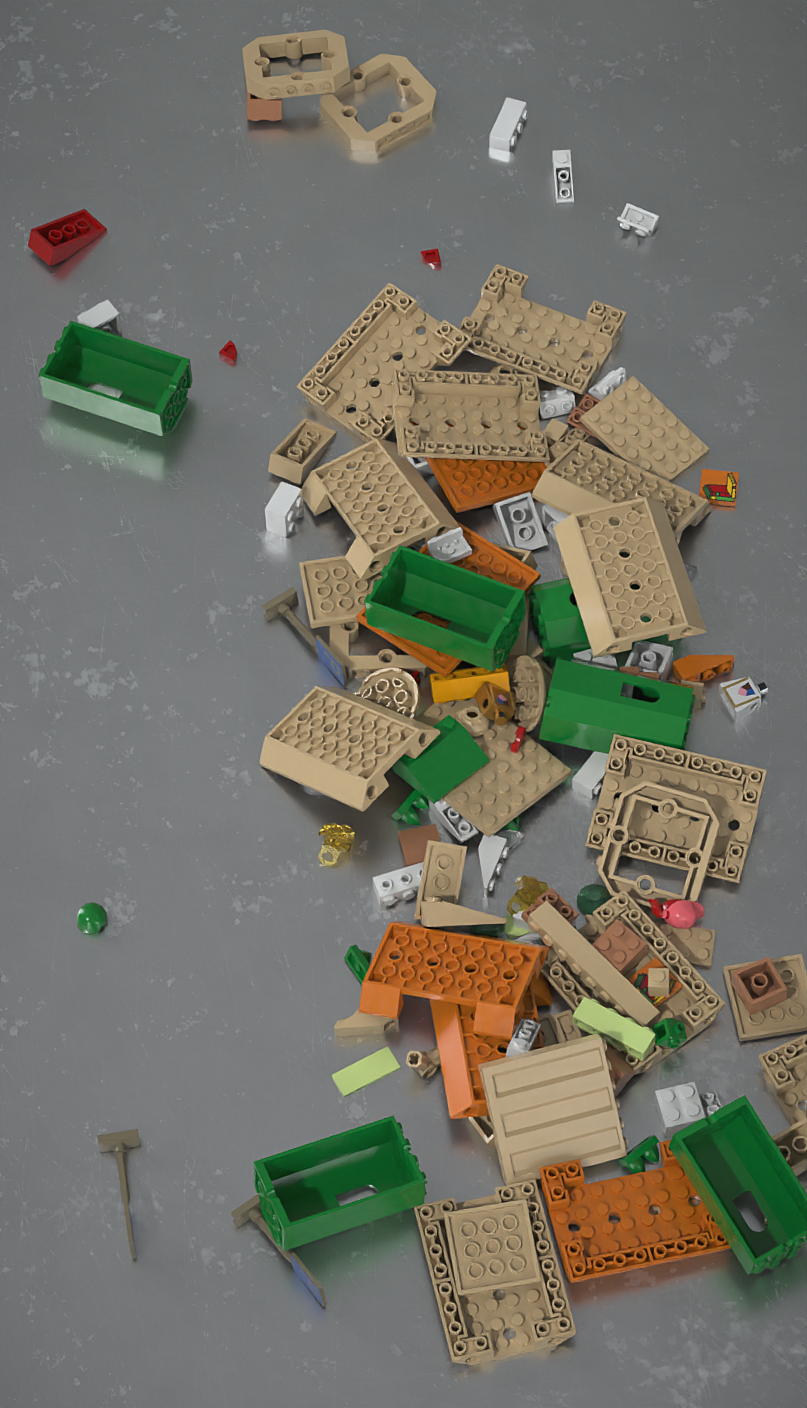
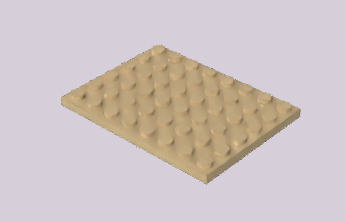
(508, 781)

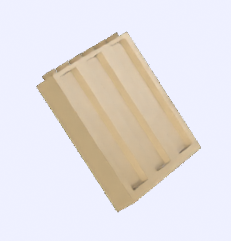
(553, 1108)

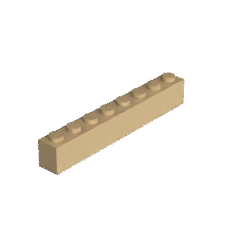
(591, 965)

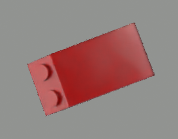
(64, 236)

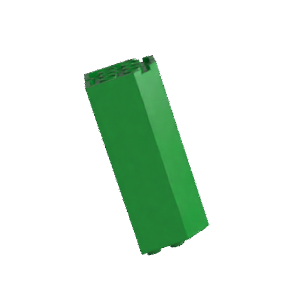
(150, 379)
(480, 610)
(560, 621)
(588, 710)
(737, 1155)
(302, 1183)

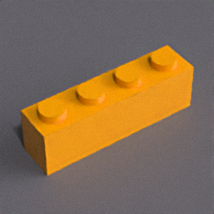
(465, 683)

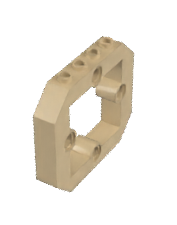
(293, 46)
(409, 84)
(363, 666)
(657, 796)

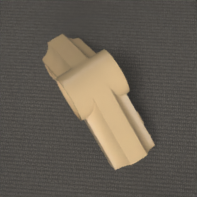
(424, 1062)

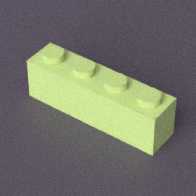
(615, 1029)

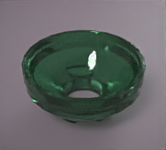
(587, 905)
(492, 930)

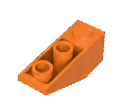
(701, 667)

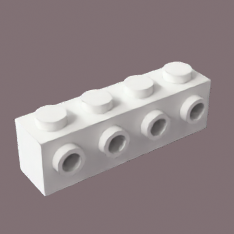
(398, 884)

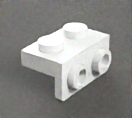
(638, 220)
(608, 384)
(556, 402)
(449, 546)

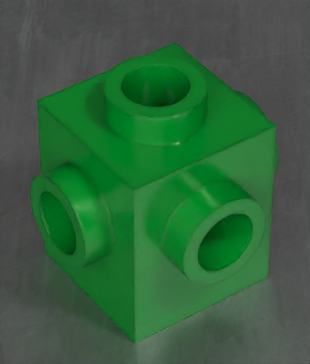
(670, 1033)

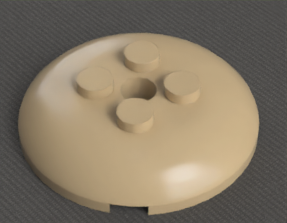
(392, 690)
(531, 692)

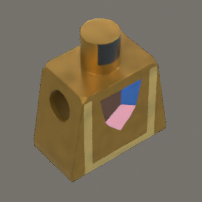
(496, 703)

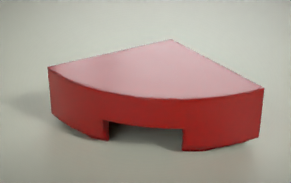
(431, 257)
(229, 352)
(520, 738)

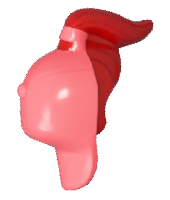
(678, 913)

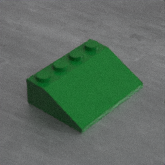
(444, 762)

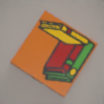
(719, 487)
(640, 982)

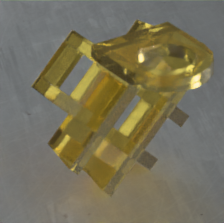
(336, 838)
(527, 893)

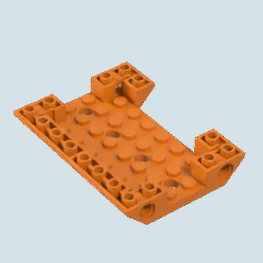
(496, 999)
(463, 1050)
(639, 1237)

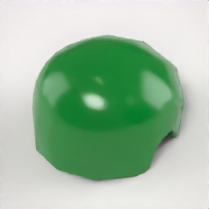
(91, 918)

